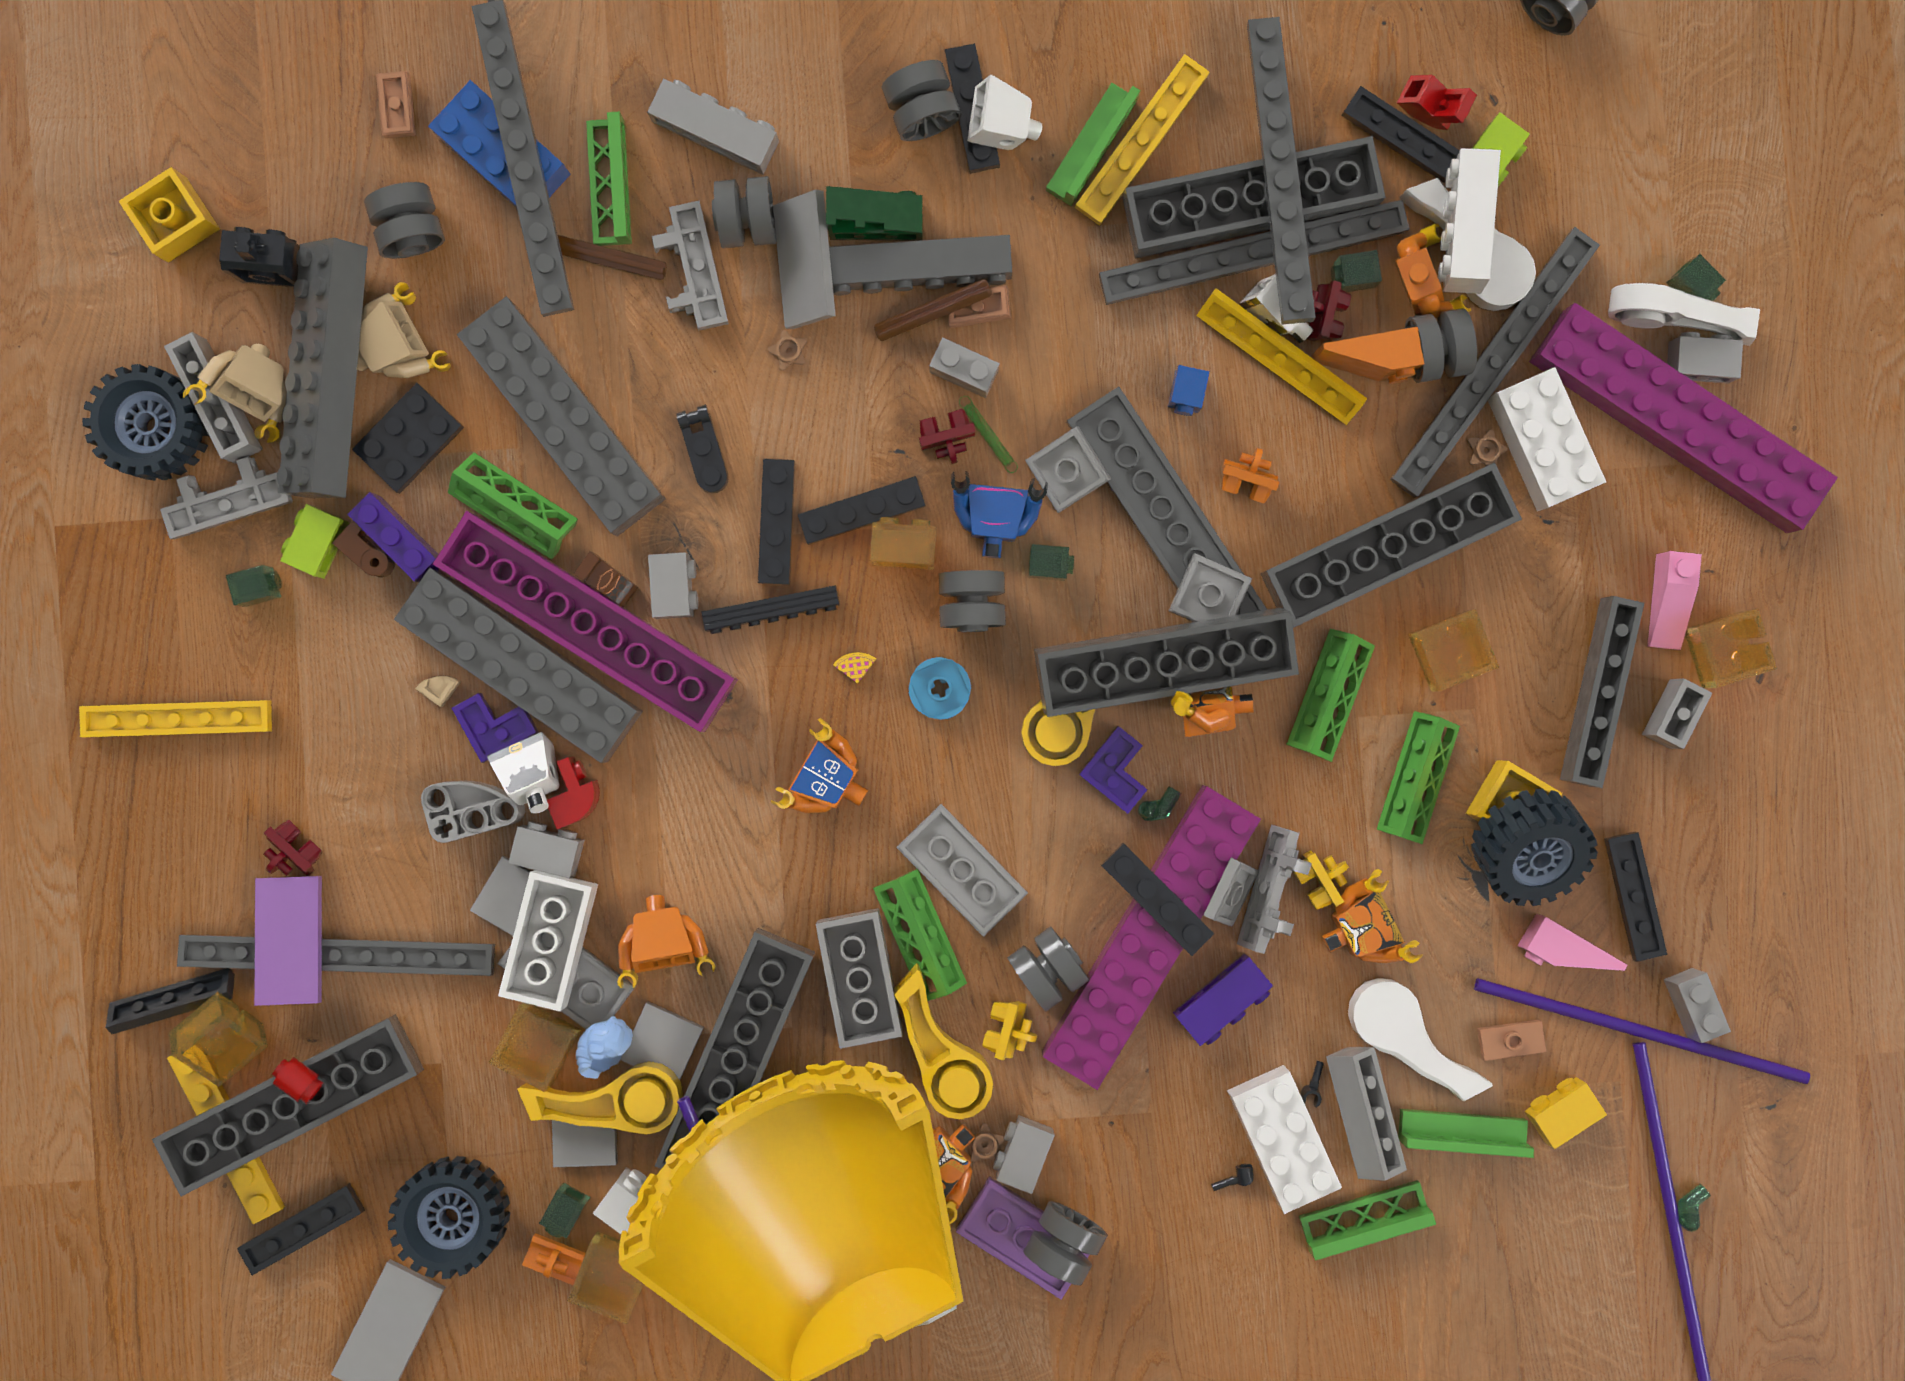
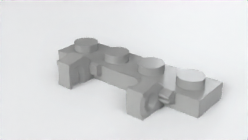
(690, 241)
(202, 511)
(1263, 907)

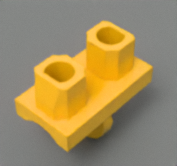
(1327, 892)
(1004, 1043)

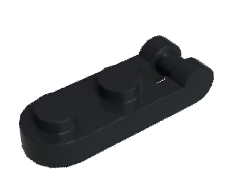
(704, 450)

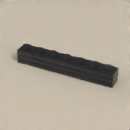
(771, 609)

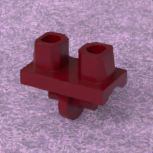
(1327, 300)
(960, 430)
(281, 839)

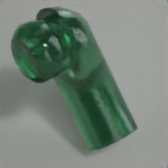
(1161, 808)
(1689, 1208)

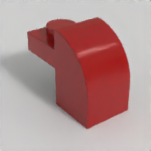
(1433, 103)
(578, 800)

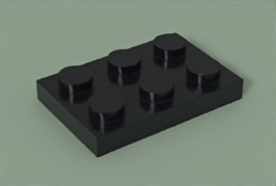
(408, 438)

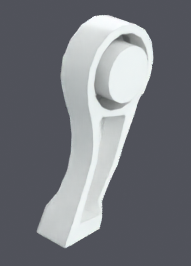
(1511, 265)
(1659, 305)
(1392, 1022)

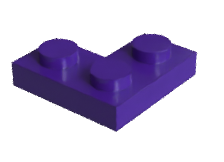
(488, 733)
(1107, 772)

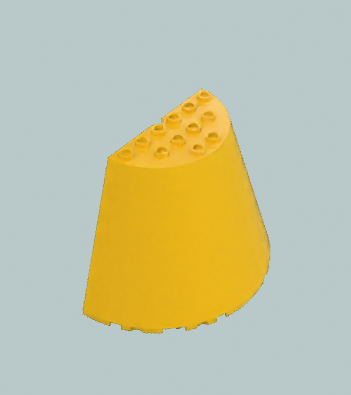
(801, 1220)

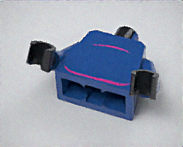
(996, 512)

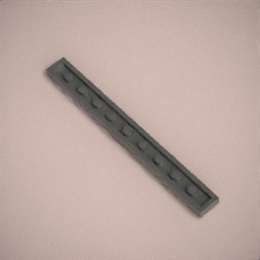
(523, 158)
(1280, 171)
(1249, 253)
(1494, 362)
(349, 955)

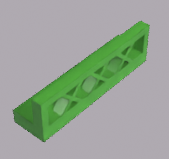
(1092, 143)
(618, 177)
(506, 508)
(1327, 692)
(1415, 776)
(925, 933)
(1464, 1133)
(1371, 1231)

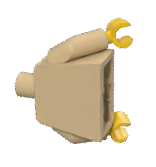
(391, 341)
(248, 382)

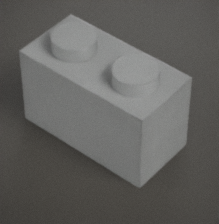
(1706, 359)
(964, 367)
(672, 585)
(1677, 713)
(546, 850)
(1697, 1005)
(1024, 1153)

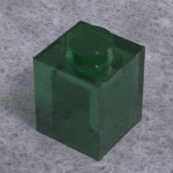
(1357, 271)
(1698, 279)
(1050, 562)
(254, 585)
(564, 1211)

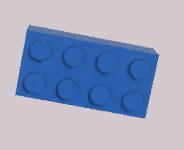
(472, 132)

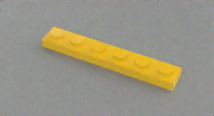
(1142, 139)
(1281, 356)
(175, 718)
(249, 1180)

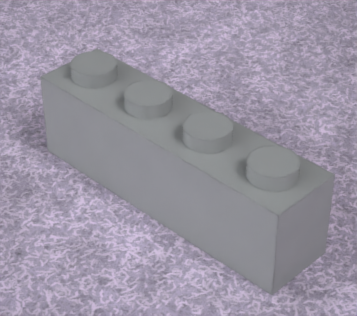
(713, 125)
(223, 421)
(1366, 1113)

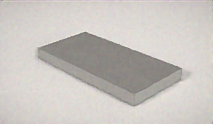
(804, 260)
(962, 870)
(594, 990)
(389, 1326)

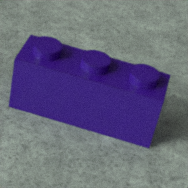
(394, 536)
(1223, 1000)

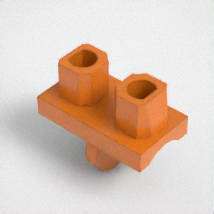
(1262, 481)
(553, 1259)

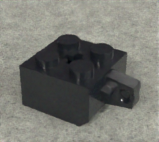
(259, 257)

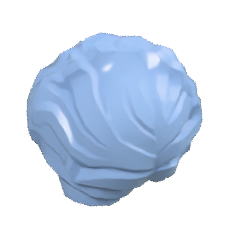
(602, 1046)

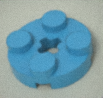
(923, 681)

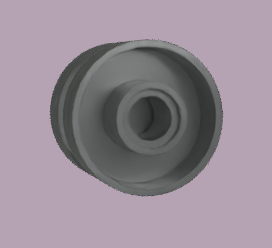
(1558, 16)
(921, 100)
(736, 214)
(404, 220)
(1445, 344)
(972, 608)
(1040, 972)
(1063, 1248)

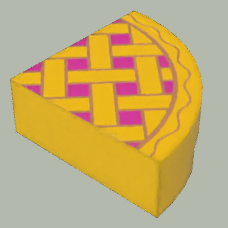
(855, 665)

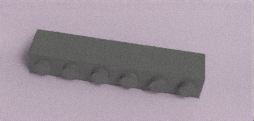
(920, 263)
(1602, 691)

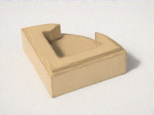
(438, 688)

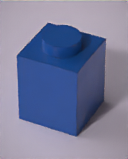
(1188, 390)

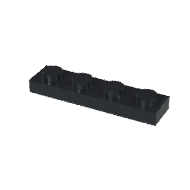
(964, 76)
(1400, 133)
(861, 510)
(776, 521)
(1635, 896)
(1157, 899)
(168, 1001)
(300, 1229)

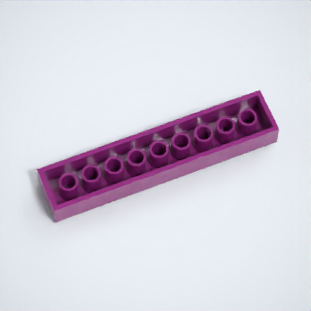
(1683, 419)
(585, 621)
(1140, 948)

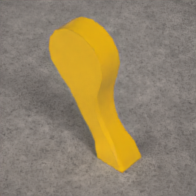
(1056, 738)
(952, 1074)
(635, 1102)

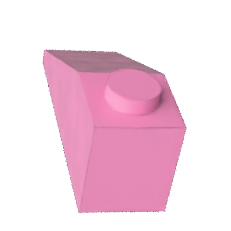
(1673, 598)
(1560, 947)

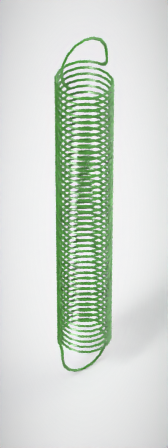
(985, 435)

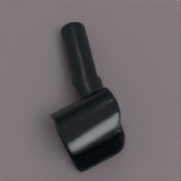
(1312, 1088)
(1243, 1177)

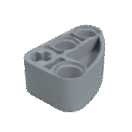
(460, 803)

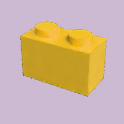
(1565, 1112)

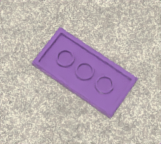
(288, 940)
(1002, 1227)

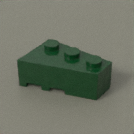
(873, 215)

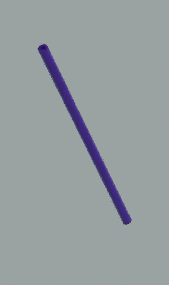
(1641, 1031)
(1671, 1211)

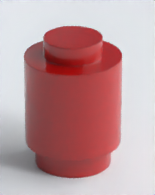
(297, 1080)

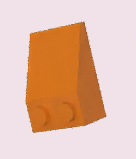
(1376, 356)

